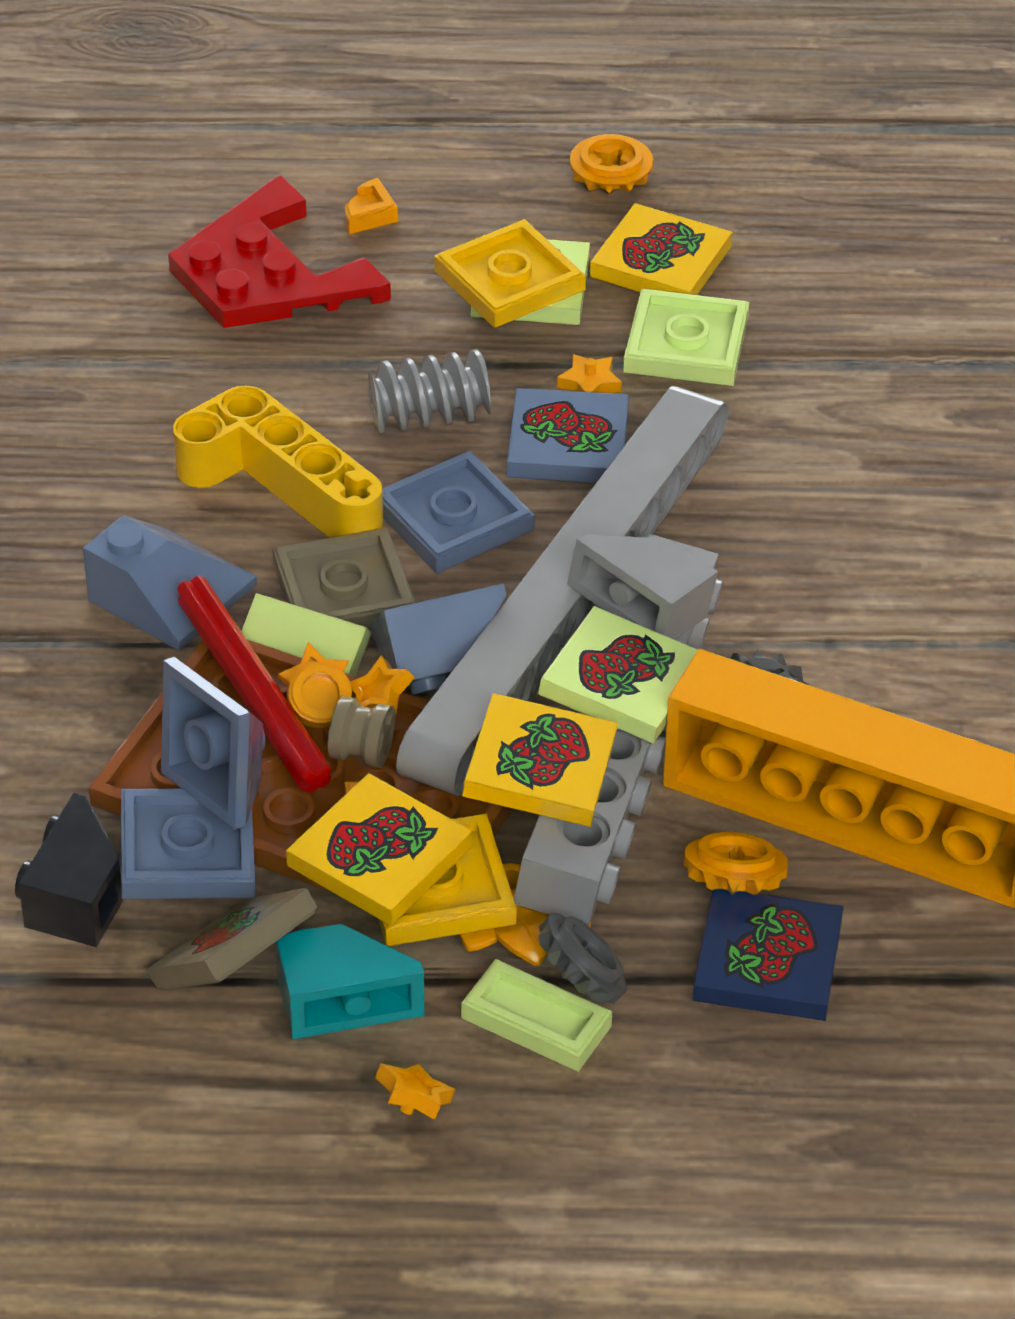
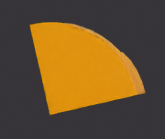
(370, 208)

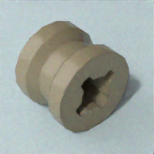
(361, 731)

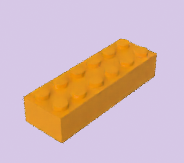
(844, 774)

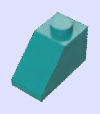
(345, 981)

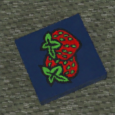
(768, 954)

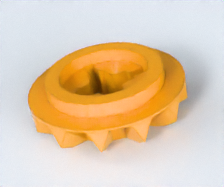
(597, 161)
(735, 862)

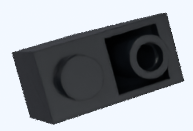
(73, 879)

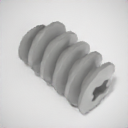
(429, 390)

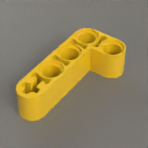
(283, 453)

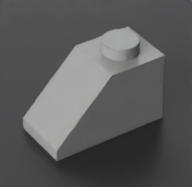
(643, 581)

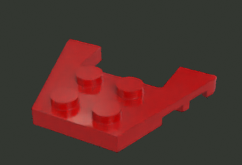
(252, 277)

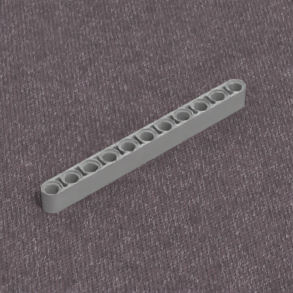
(543, 609)

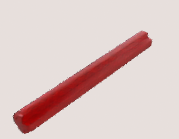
(254, 684)

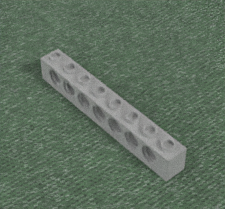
(570, 863)

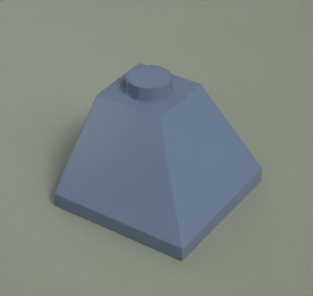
(136, 575)
(434, 634)
(210, 744)

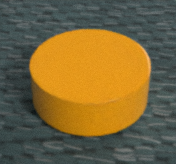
(316, 692)

